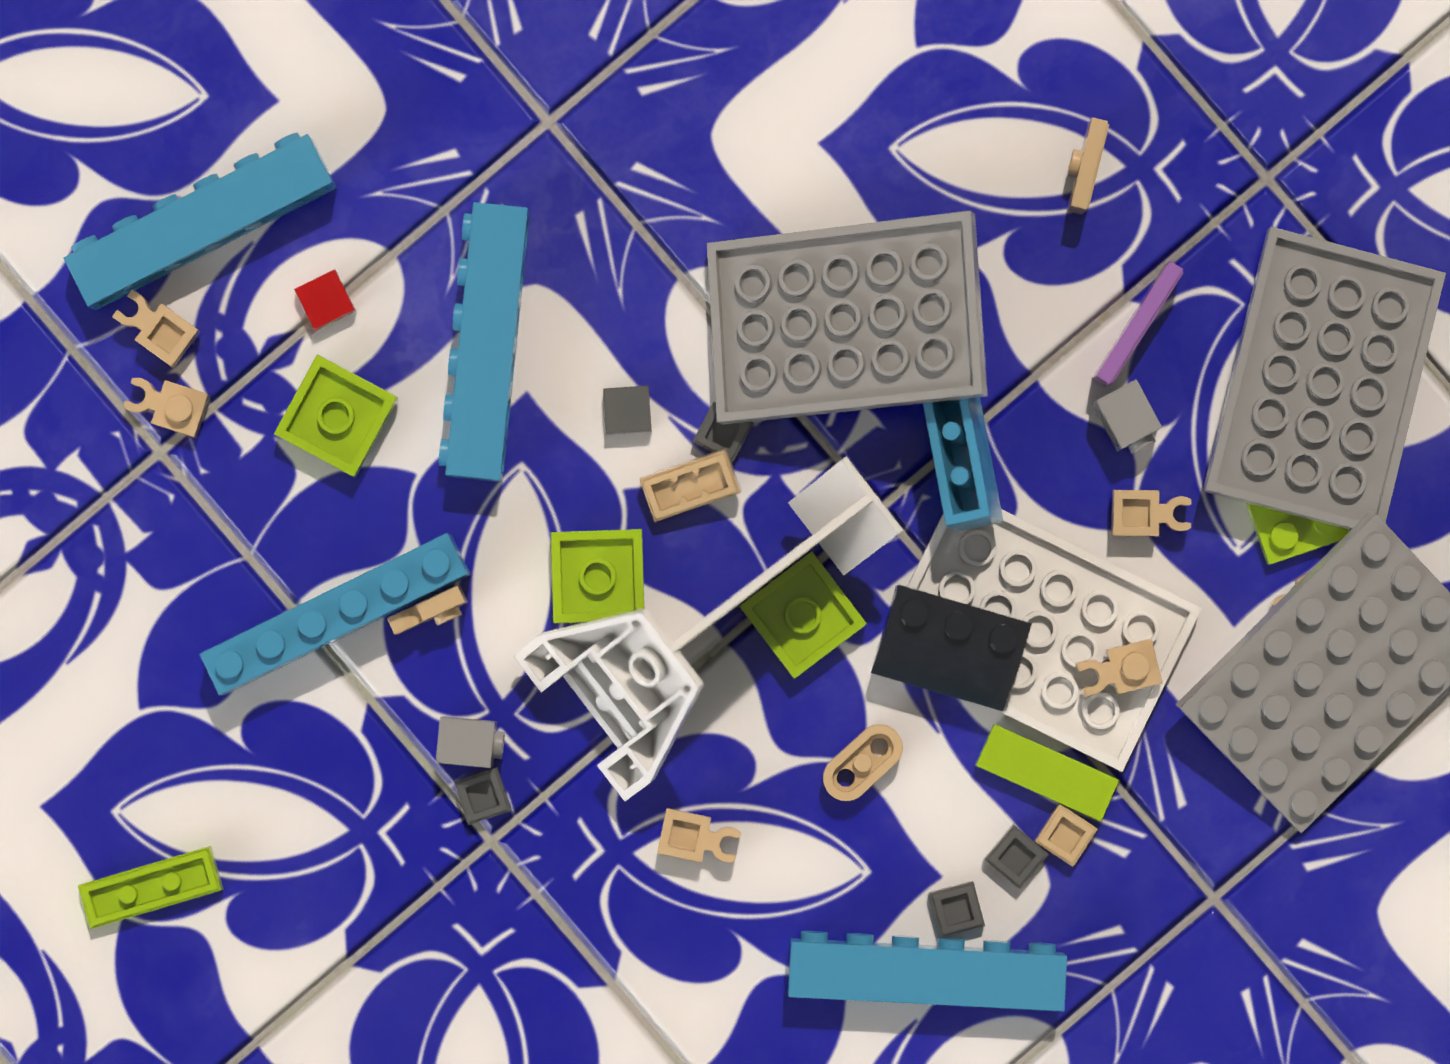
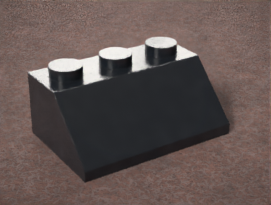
(950, 647)

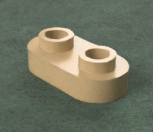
(862, 762)

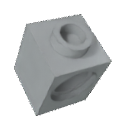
(1128, 417)
(469, 742)

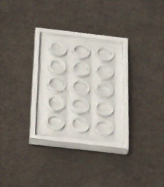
(1076, 613)

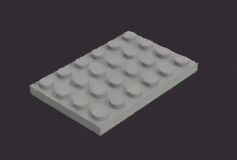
(847, 318)
(1324, 380)
(1329, 673)

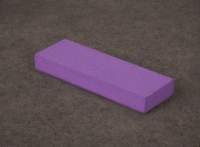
(1138, 324)

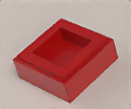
(325, 300)

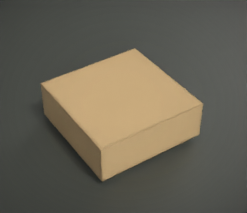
(1065, 834)

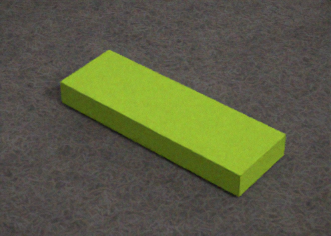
(1047, 772)
(150, 887)

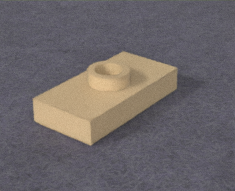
(1085, 165)
(690, 485)

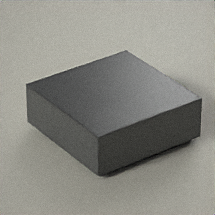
(627, 410)
(716, 436)
(483, 796)
(1016, 856)
(956, 909)

